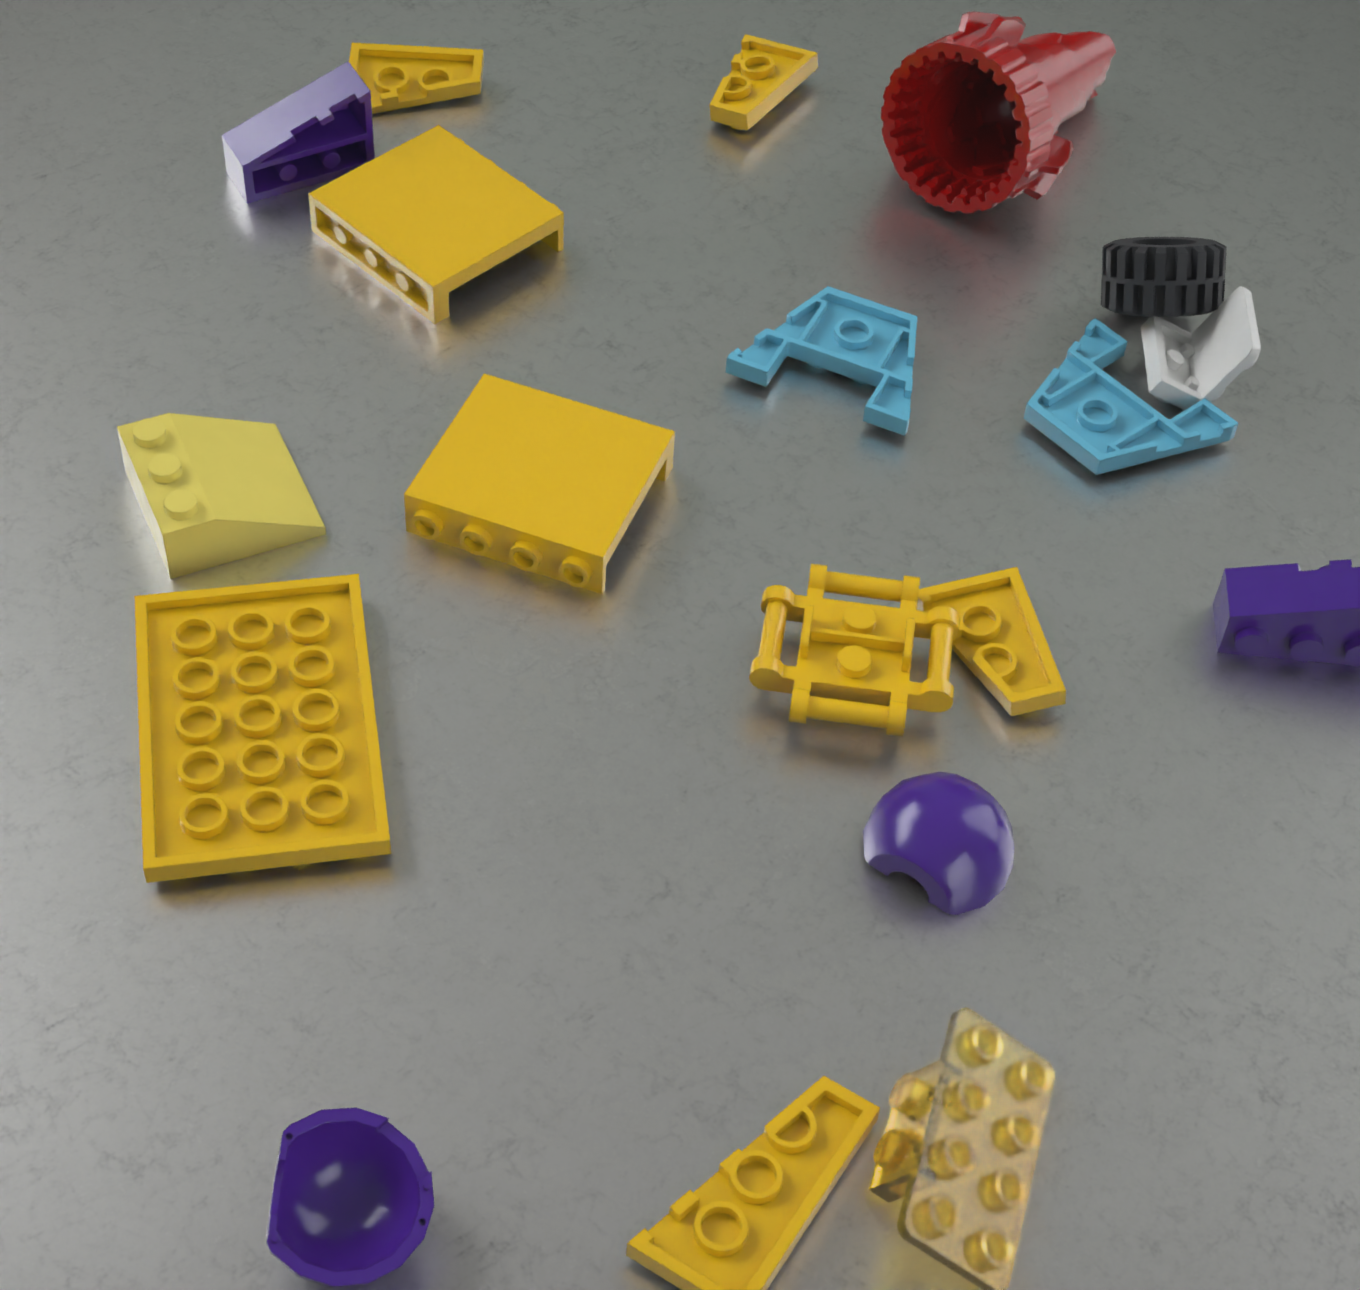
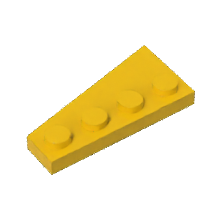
(761, 1199)

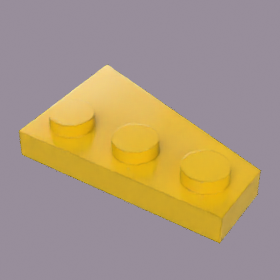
(416, 74)
(759, 81)
(1001, 639)

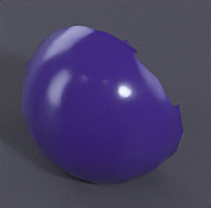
(945, 837)
(347, 1198)

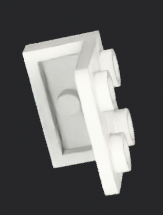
(1202, 363)

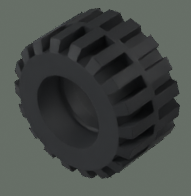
(1163, 276)

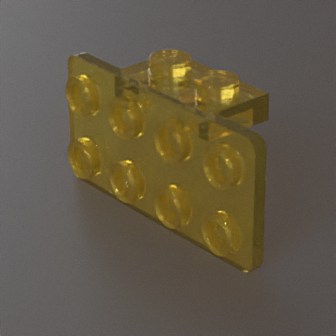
(966, 1149)

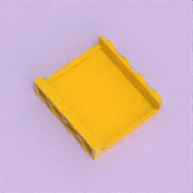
(431, 218)
(537, 481)

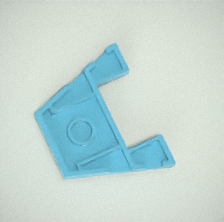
(848, 338)
(1105, 421)

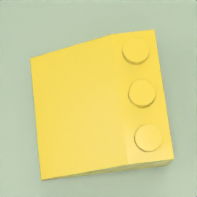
(215, 489)

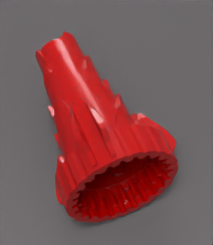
(983, 110)

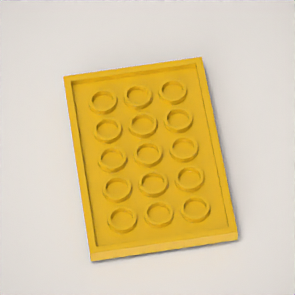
(257, 729)

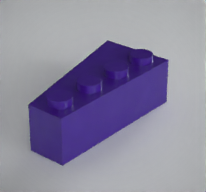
(1290, 612)

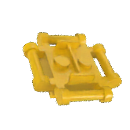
(854, 653)

